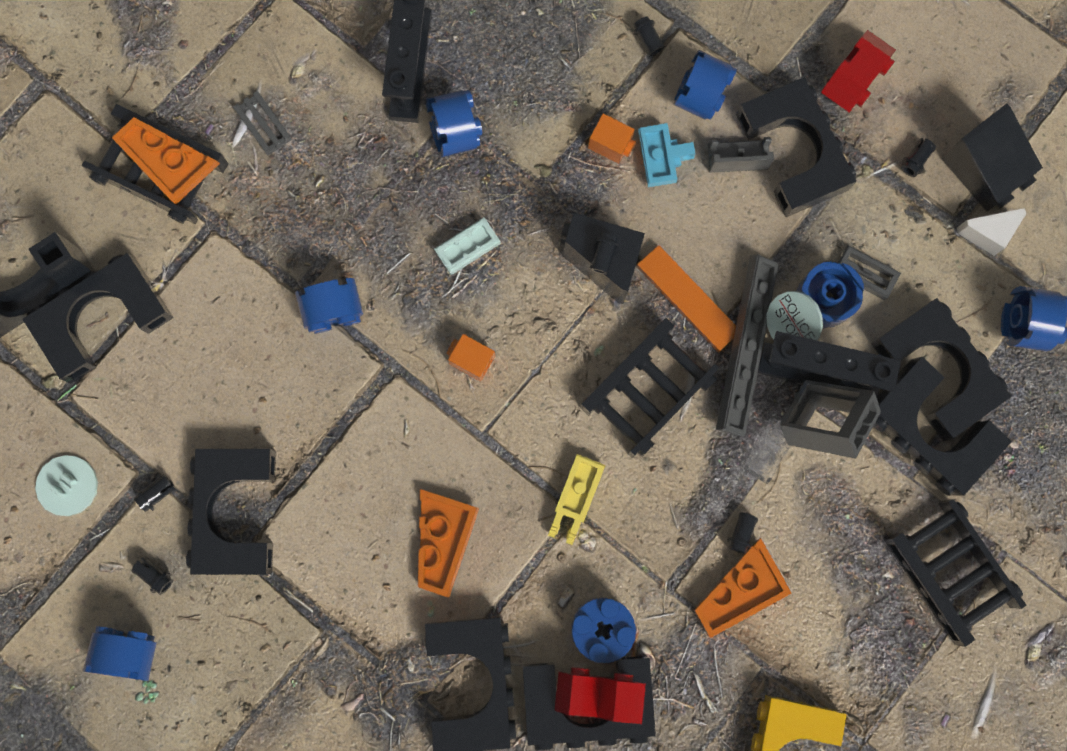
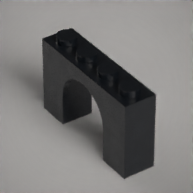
(798, 108)
(60, 267)
(56, 322)
(979, 387)
(953, 469)
(212, 474)
(491, 725)
(552, 727)

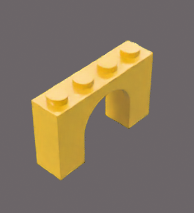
(791, 720)

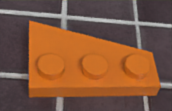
(163, 159)
(443, 540)
(743, 591)

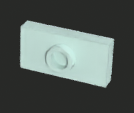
(467, 246)

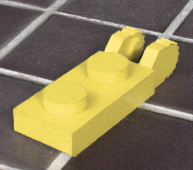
(577, 495)

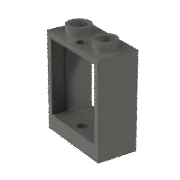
(855, 430)

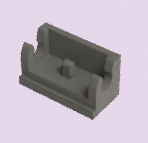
(739, 155)

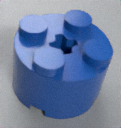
(703, 85)
(453, 122)
(844, 285)
(329, 304)
(1035, 319)
(620, 637)
(119, 655)

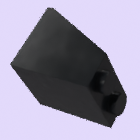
(994, 159)
(580, 245)

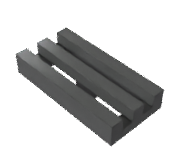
(249, 104)
(875, 264)

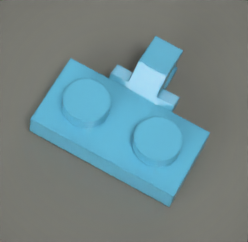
(662, 154)

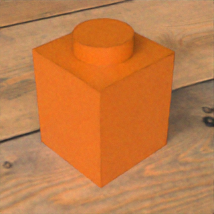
(612, 139)
(470, 357)

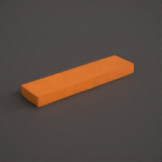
(688, 298)

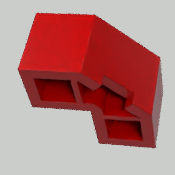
(858, 71)
(600, 696)

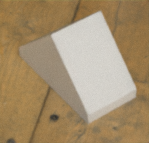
(992, 231)

